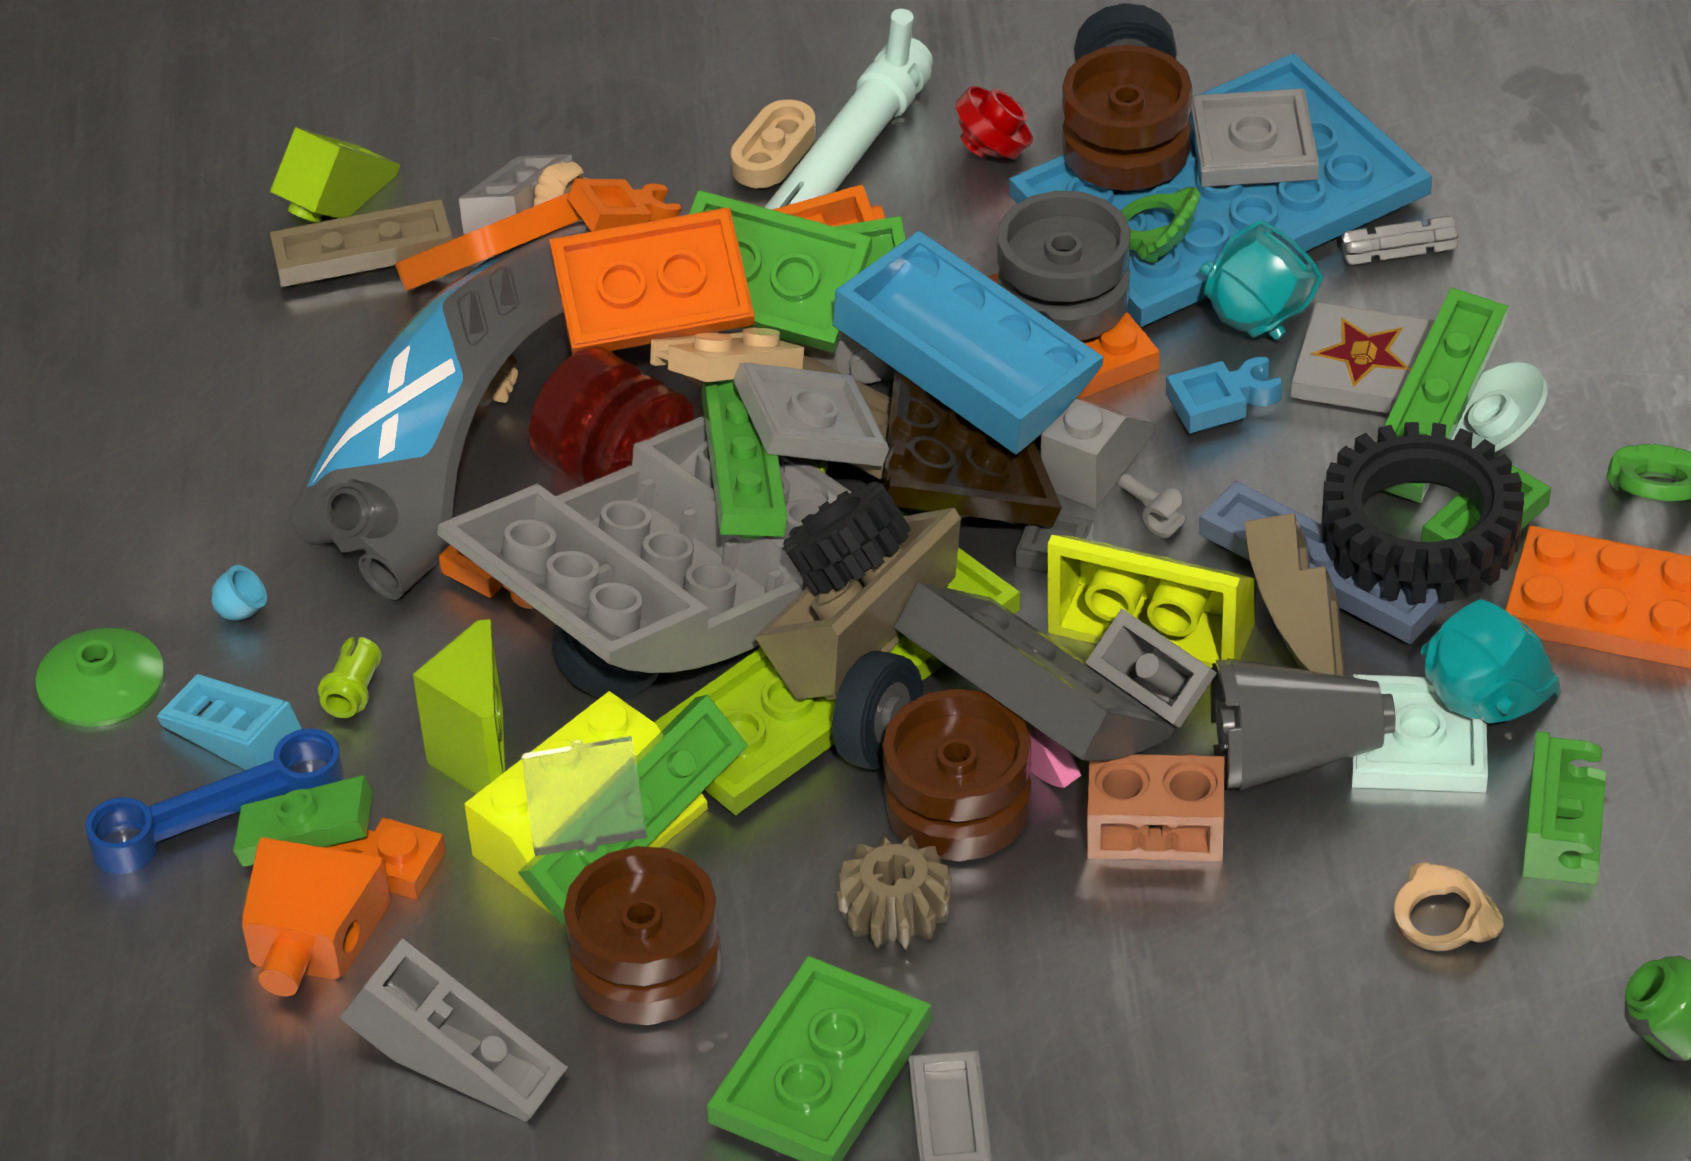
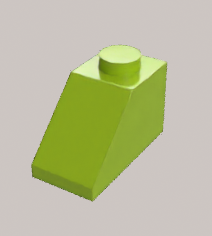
(329, 176)

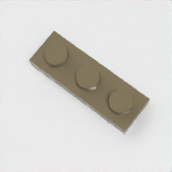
(358, 242)

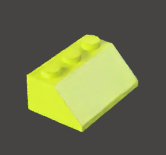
(1187, 603)
(500, 812)

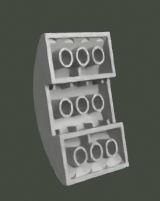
(641, 557)

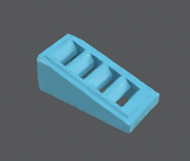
(236, 727)

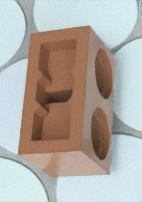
(1156, 808)

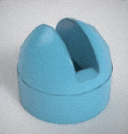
(238, 594)

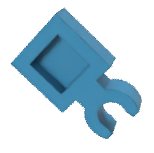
(1217, 396)

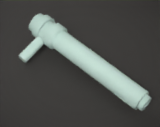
(881, 94)

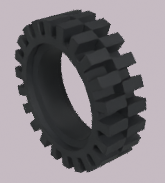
(1413, 563)

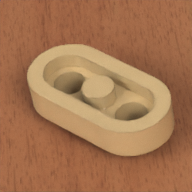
(773, 143)

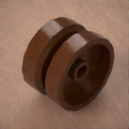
(1126, 117)
(957, 773)
(643, 935)

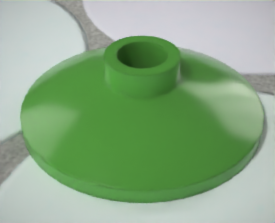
(100, 677)

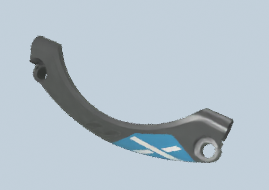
(404, 426)

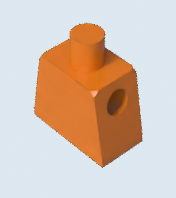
(310, 911)

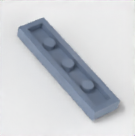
(1239, 503)

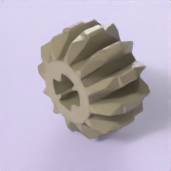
(894, 891)

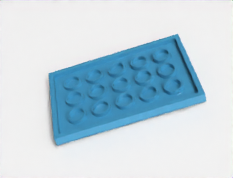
(1357, 182)

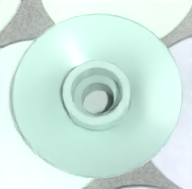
(1504, 404)

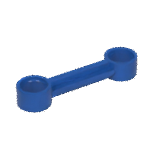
(207, 802)

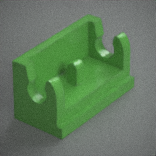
(1564, 811)

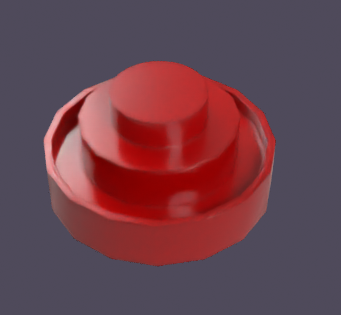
(993, 123)

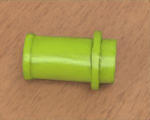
(345, 688)

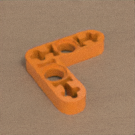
(486, 242)

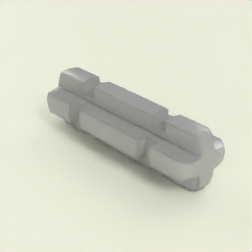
(1399, 240)

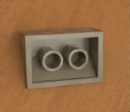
(826, 633)

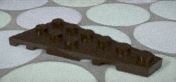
(948, 463)

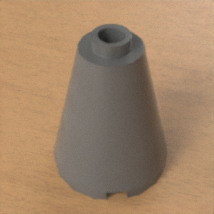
(1291, 720)

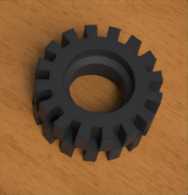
(846, 537)

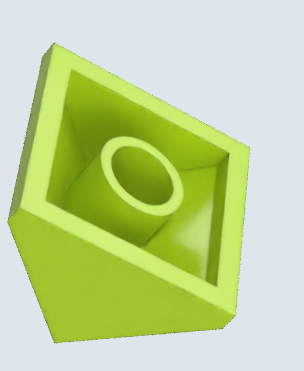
(463, 709)

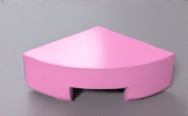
(1051, 760)

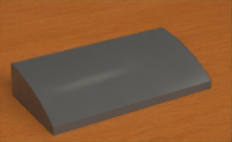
(1031, 674)

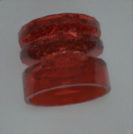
(598, 411)

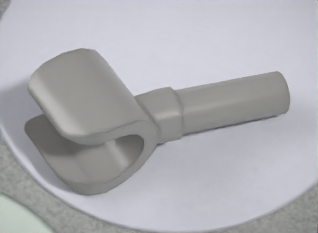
(1160, 510)

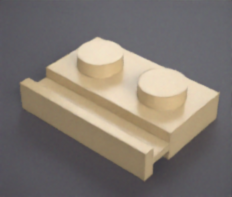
(718, 355)

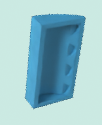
(965, 340)

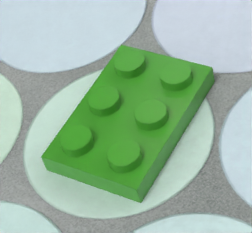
(792, 268)
(819, 1063)

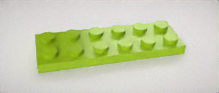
(791, 732)

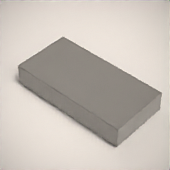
(949, 1107)

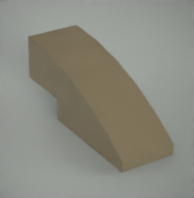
(1297, 596)

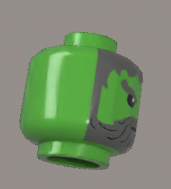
(1661, 1006)

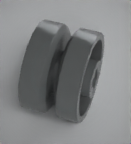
(1067, 259)

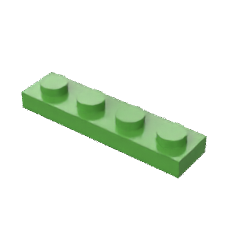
(1447, 370)
(743, 474)
(670, 776)

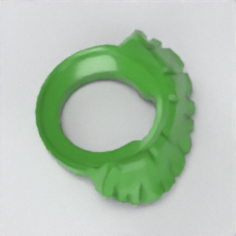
(1159, 241)
(1633, 463)

